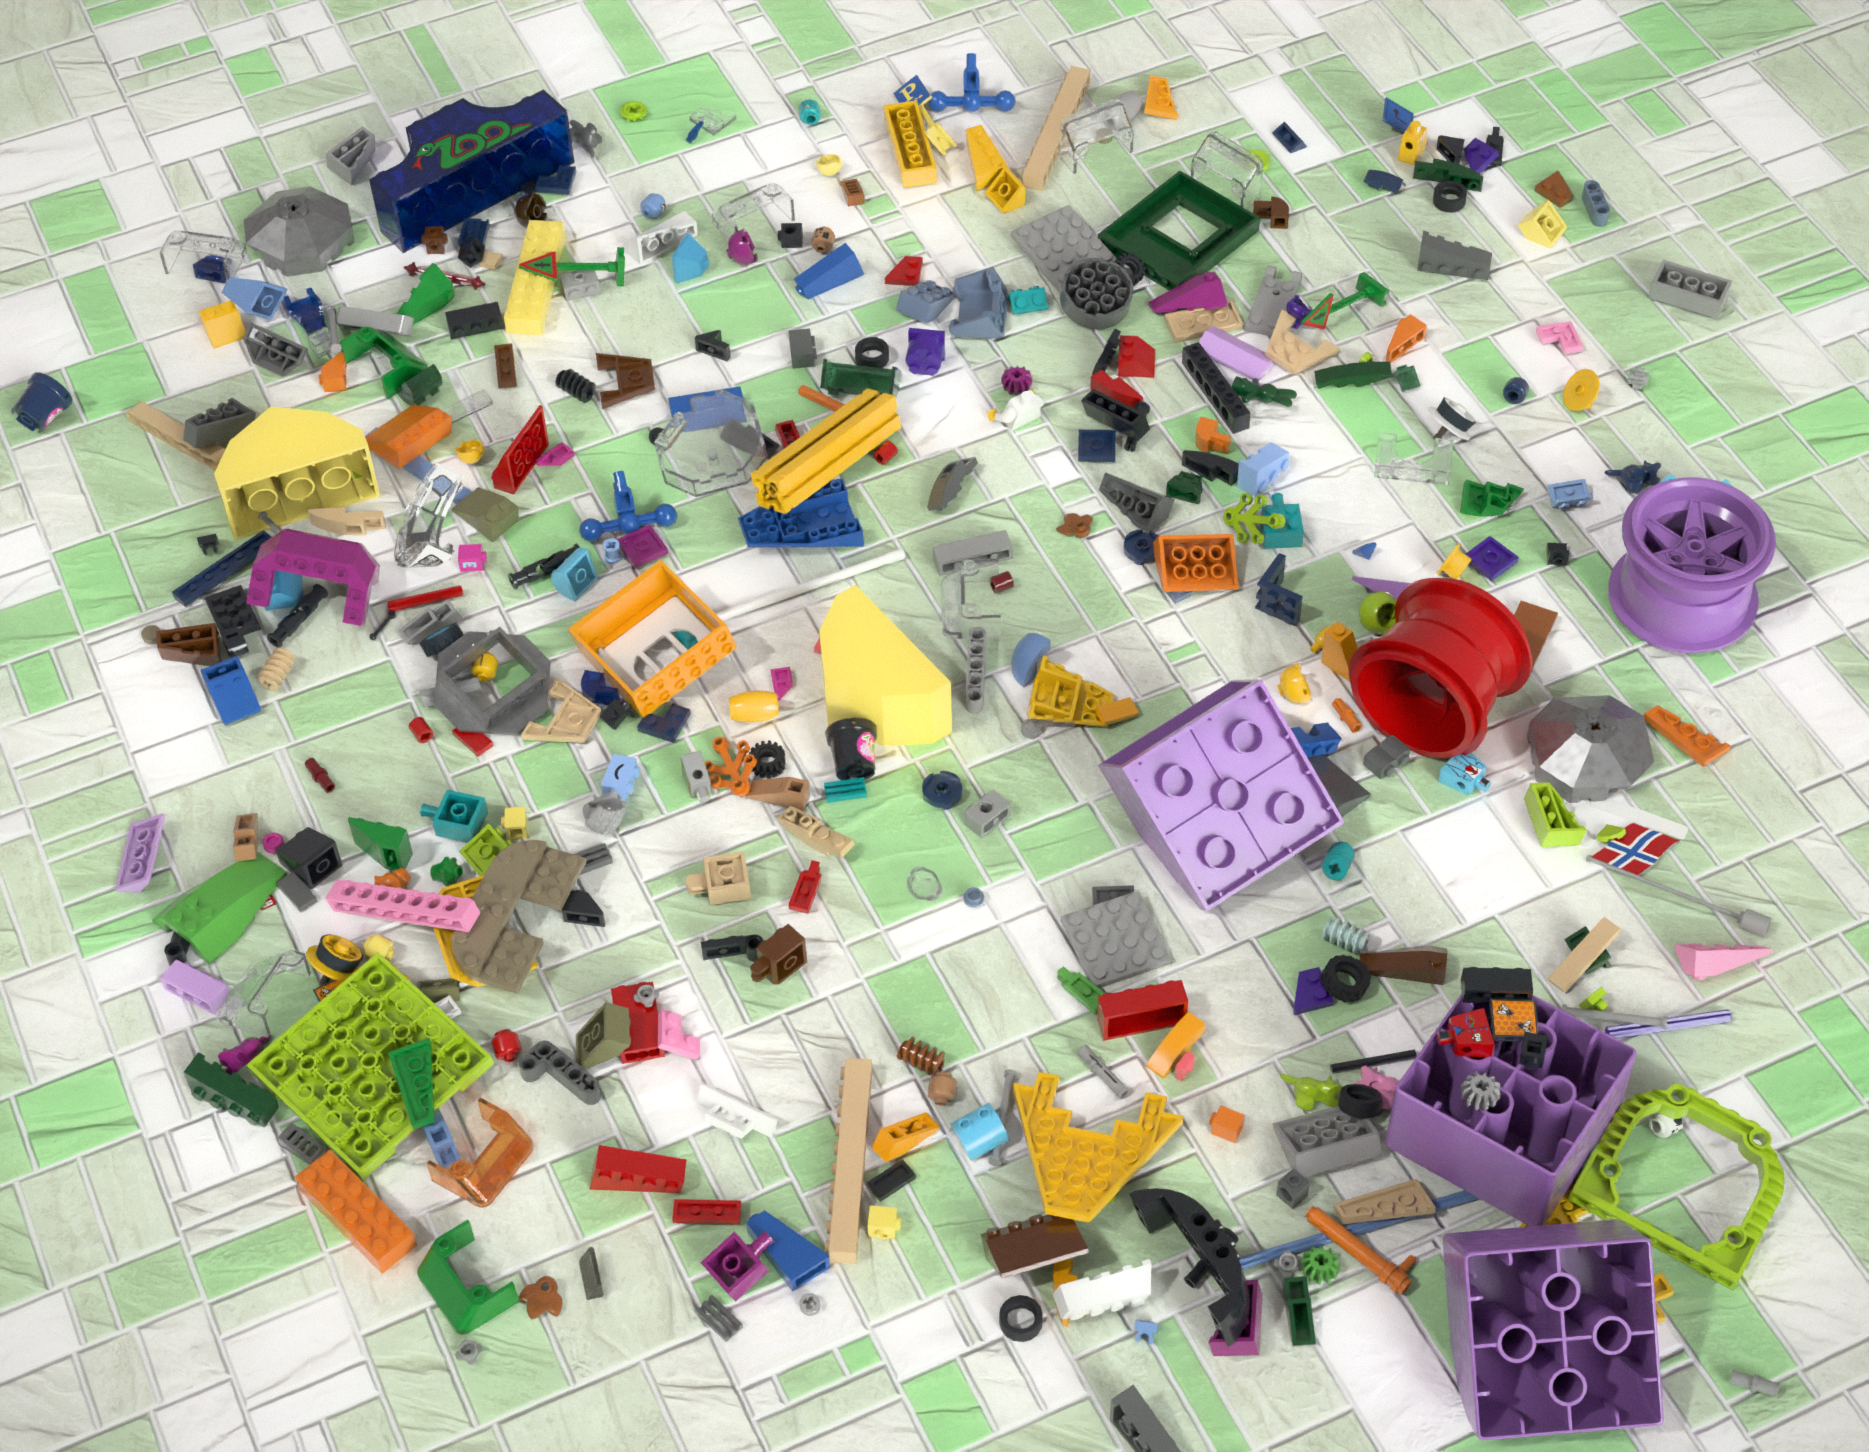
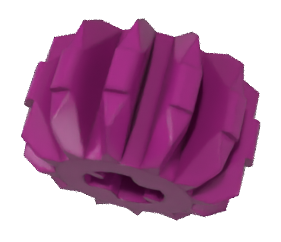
(1016, 380)

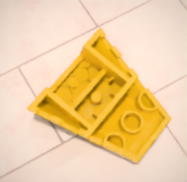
(1065, 696)

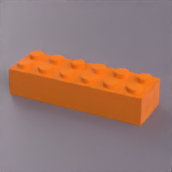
(356, 1211)

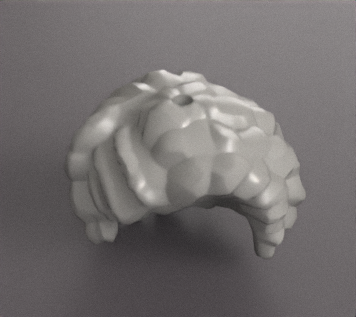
(604, 813)

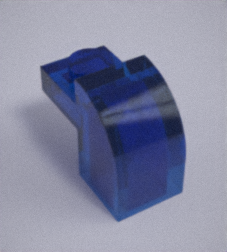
(595, 688)

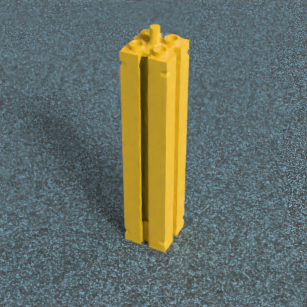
(825, 451)

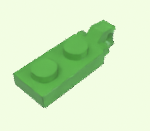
(1080, 988)

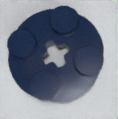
(1132, 549)
(942, 799)

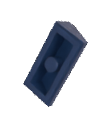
(1288, 138)

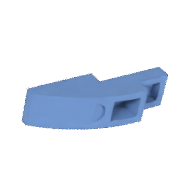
(441, 1141)

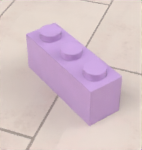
(195, 986)

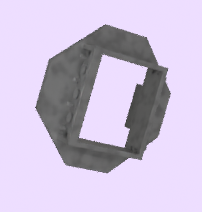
(512, 711)

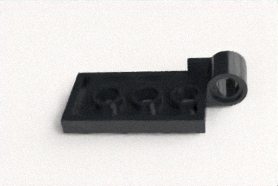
(227, 625)

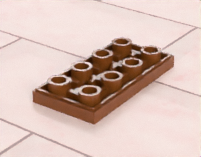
(1537, 625)

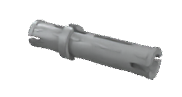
(1097, 1065)

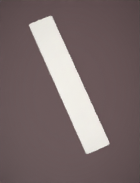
(1642, 817)

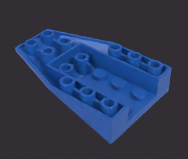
(816, 522)

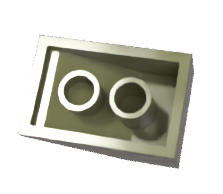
(487, 512)
(603, 1036)

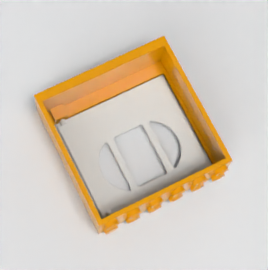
(639, 618)

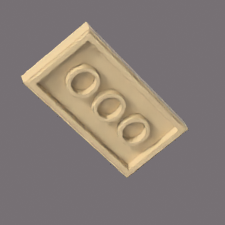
(1191, 325)

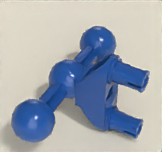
(971, 100)
(627, 520)

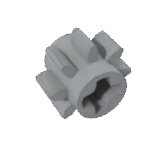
(1638, 378)

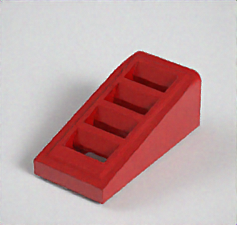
(783, 427)

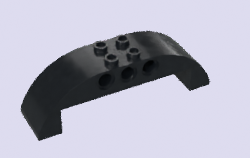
(1216, 1251)

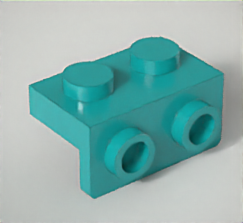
(1028, 300)

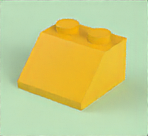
(222, 324)

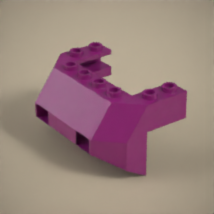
(317, 558)

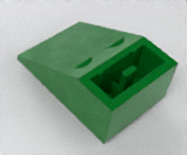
(382, 842)

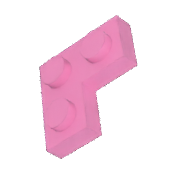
(1561, 332)
(672, 1039)

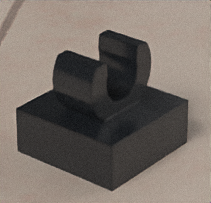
(208, 541)

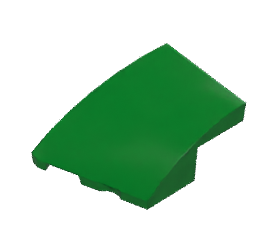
(1487, 498)

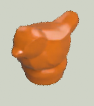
(398, 878)

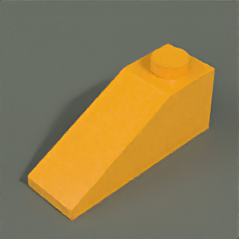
(902, 1136)

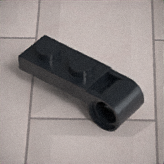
(731, 946)

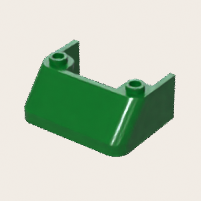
(404, 362)
(461, 1307)

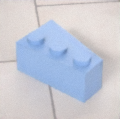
(1262, 468)

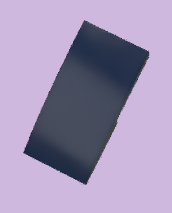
(1378, 178)

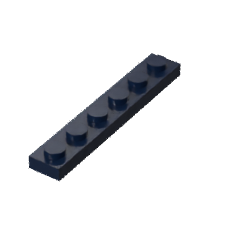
(220, 570)

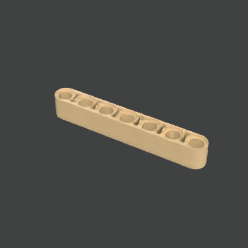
(173, 433)

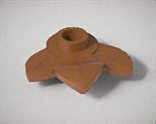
(1076, 525)
(541, 1300)

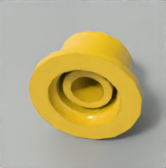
(1455, 563)

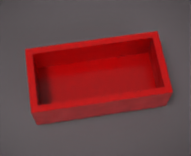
(1141, 1009)

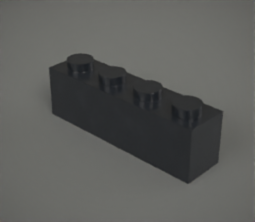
(1115, 414)

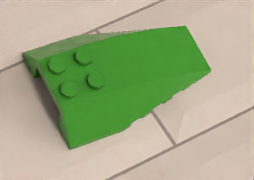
(221, 907)

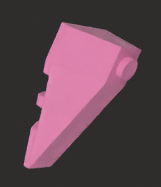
(1711, 961)

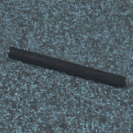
(1371, 1061)

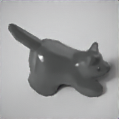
(586, 135)

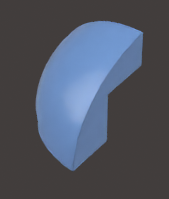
(1026, 655)

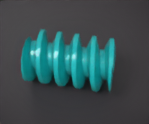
(1338, 860)

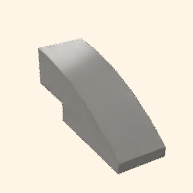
(430, 622)

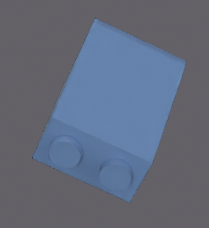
(254, 296)

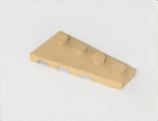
(1388, 1203)

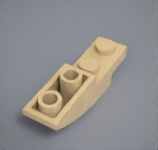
(351, 523)
(813, 833)

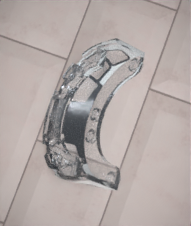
(420, 535)

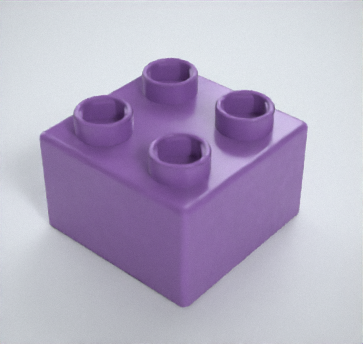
(1539, 1130)

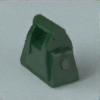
(1185, 487)

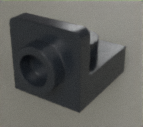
(1557, 554)

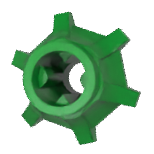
(446, 871)

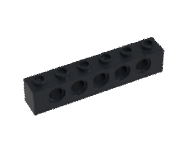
(1216, 388)

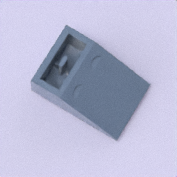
(924, 301)

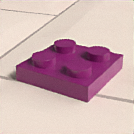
(642, 546)

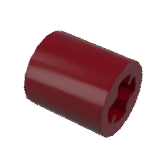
(1001, 582)

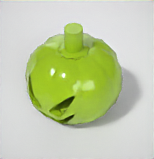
(1378, 612)

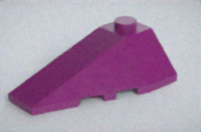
(1200, 291)

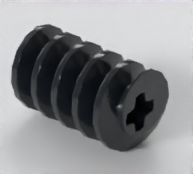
(575, 385)

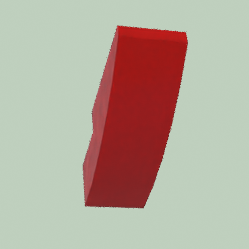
(1115, 388)

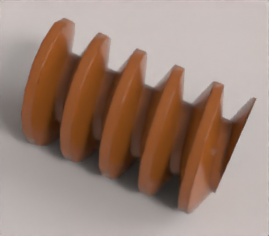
(921, 1057)

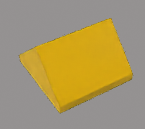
(1006, 191)

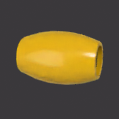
(753, 706)

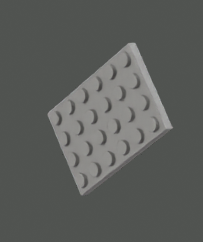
(1059, 242)

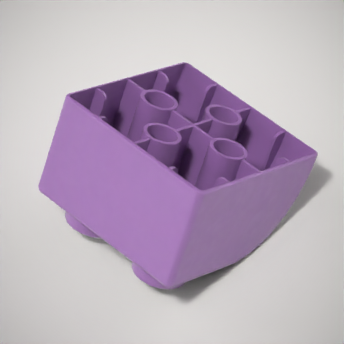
(1554, 1328)

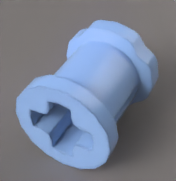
(612, 554)

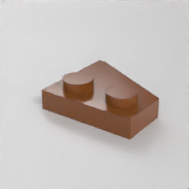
(1555, 190)

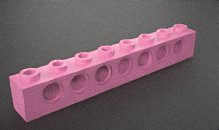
(403, 905)

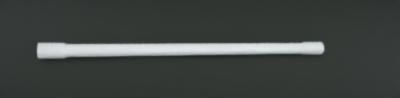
(887, 558)

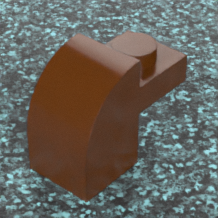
(1275, 210)

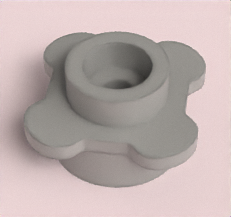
(644, 991)
(1288, 1257)
(468, 1345)

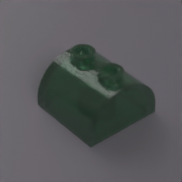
(420, 386)

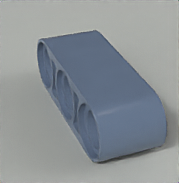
(1595, 203)

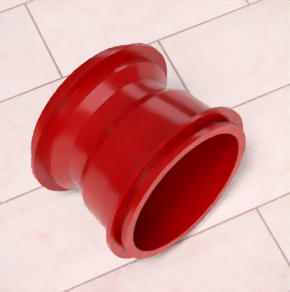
(1440, 667)

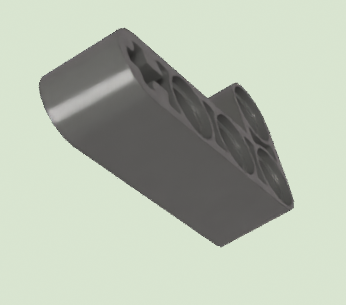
(564, 1075)

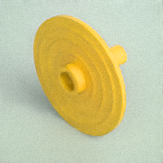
(1581, 390)

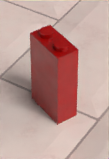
(643, 1024)

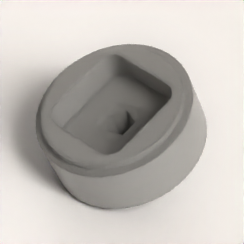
(1031, 728)

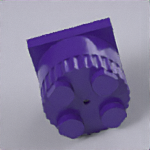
(925, 351)

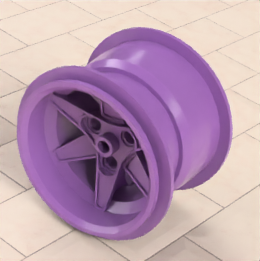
(1691, 564)

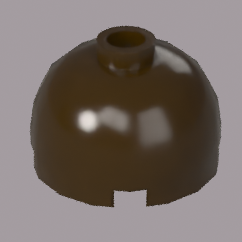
(530, 208)

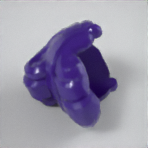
(1298, 310)

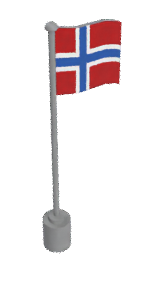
(1642, 849)

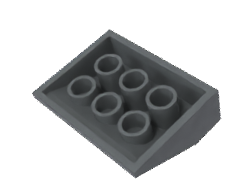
(1340, 786)

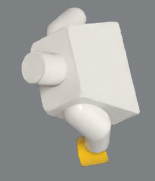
(1019, 410)

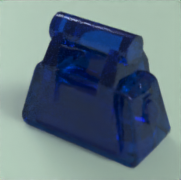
(210, 269)

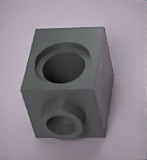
(1292, 1188)

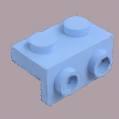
(1569, 493)

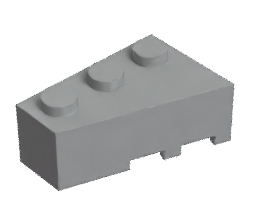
(351, 154)

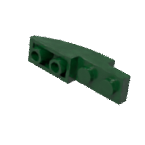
(1448, 171)

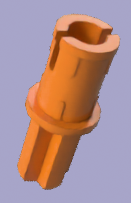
(1346, 715)

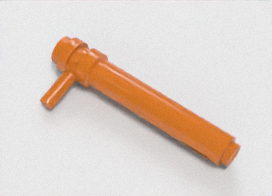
(1386, 1272)

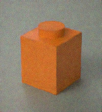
(1227, 1123)

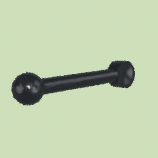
(391, 615)

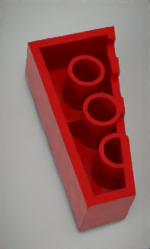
(636, 1171)

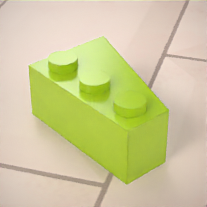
(1550, 817)

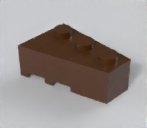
(190, 644)

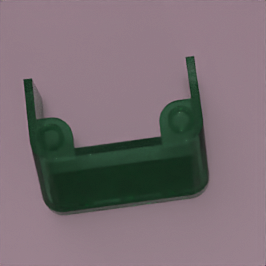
(855, 379)

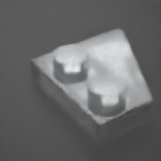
(713, 120)

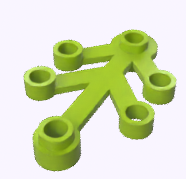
(1233, 516)

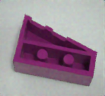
(1249, 1339)

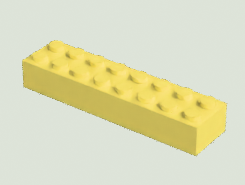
(531, 292)

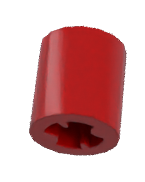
(885, 452)
(420, 729)

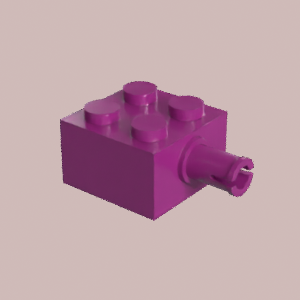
(738, 1264)

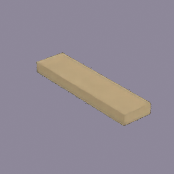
(1584, 954)

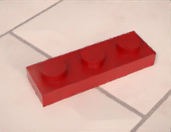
(707, 1211)

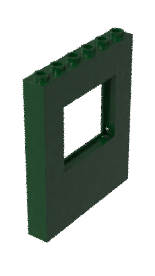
(1165, 258)

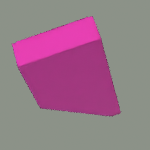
(556, 456)
(781, 681)

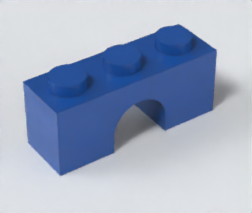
(1319, 741)

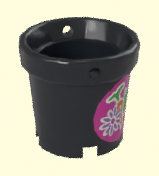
(853, 747)

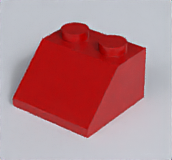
(1135, 357)

